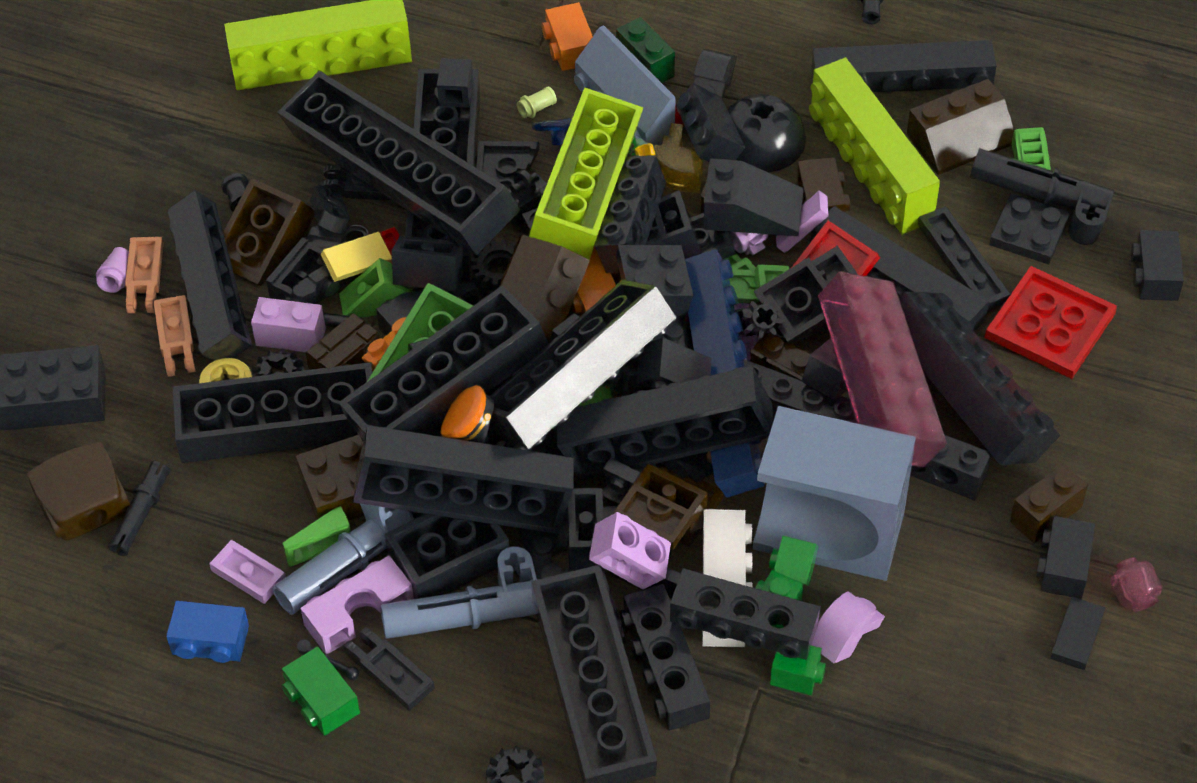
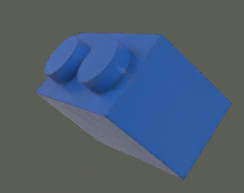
(207, 631)

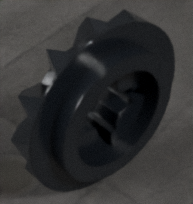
(289, 361)
(499, 766)

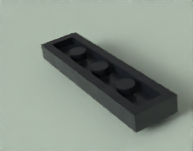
(962, 256)

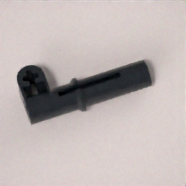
(1051, 188)

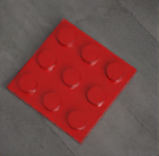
(1051, 322)

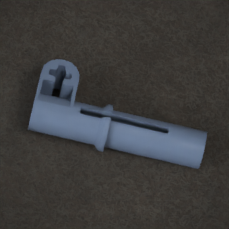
(341, 559)
(469, 606)

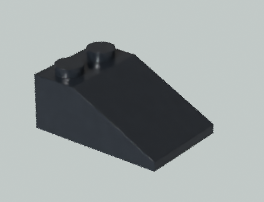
(750, 200)

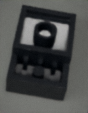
(798, 294)

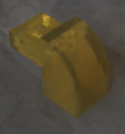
(679, 165)

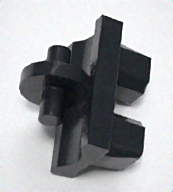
(526, 192)

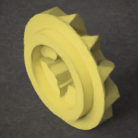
(232, 367)

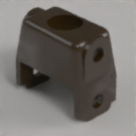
(78, 491)

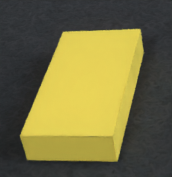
(355, 256)

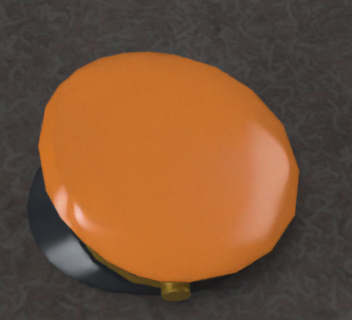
(469, 416)

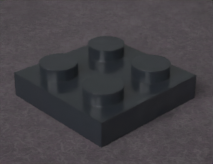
(1029, 228)

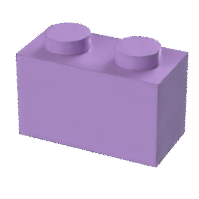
(287, 324)

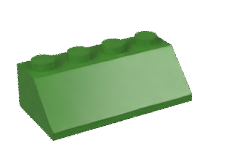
(429, 315)

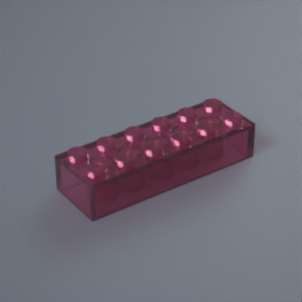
(881, 361)

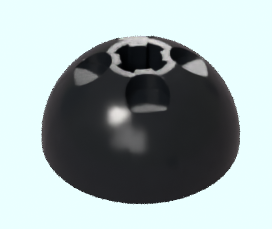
(769, 130)

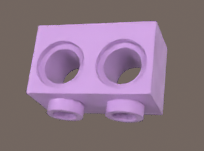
(630, 550)

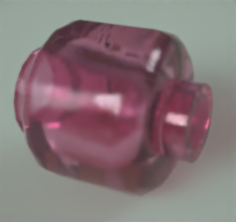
(1136, 584)

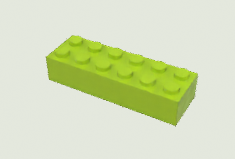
(316, 40)
(873, 145)
(586, 172)

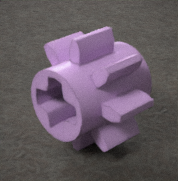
(748, 242)

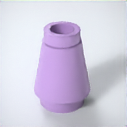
(112, 273)

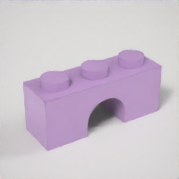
(329, 615)

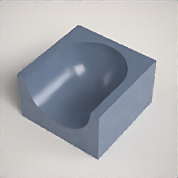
(835, 489)

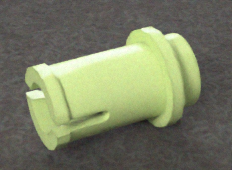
(530, 105)

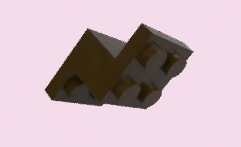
(669, 504)

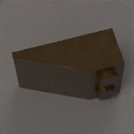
(264, 230)

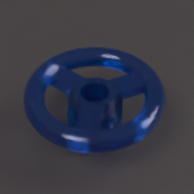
(557, 127)

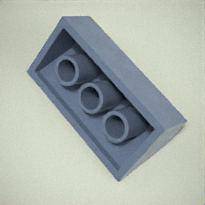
(615, 71)

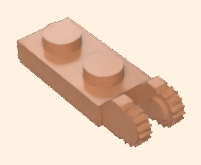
(143, 271)
(174, 332)

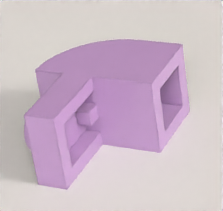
(844, 626)

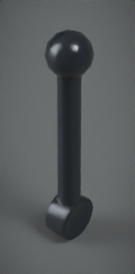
(352, 673)

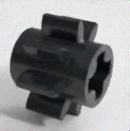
(762, 311)

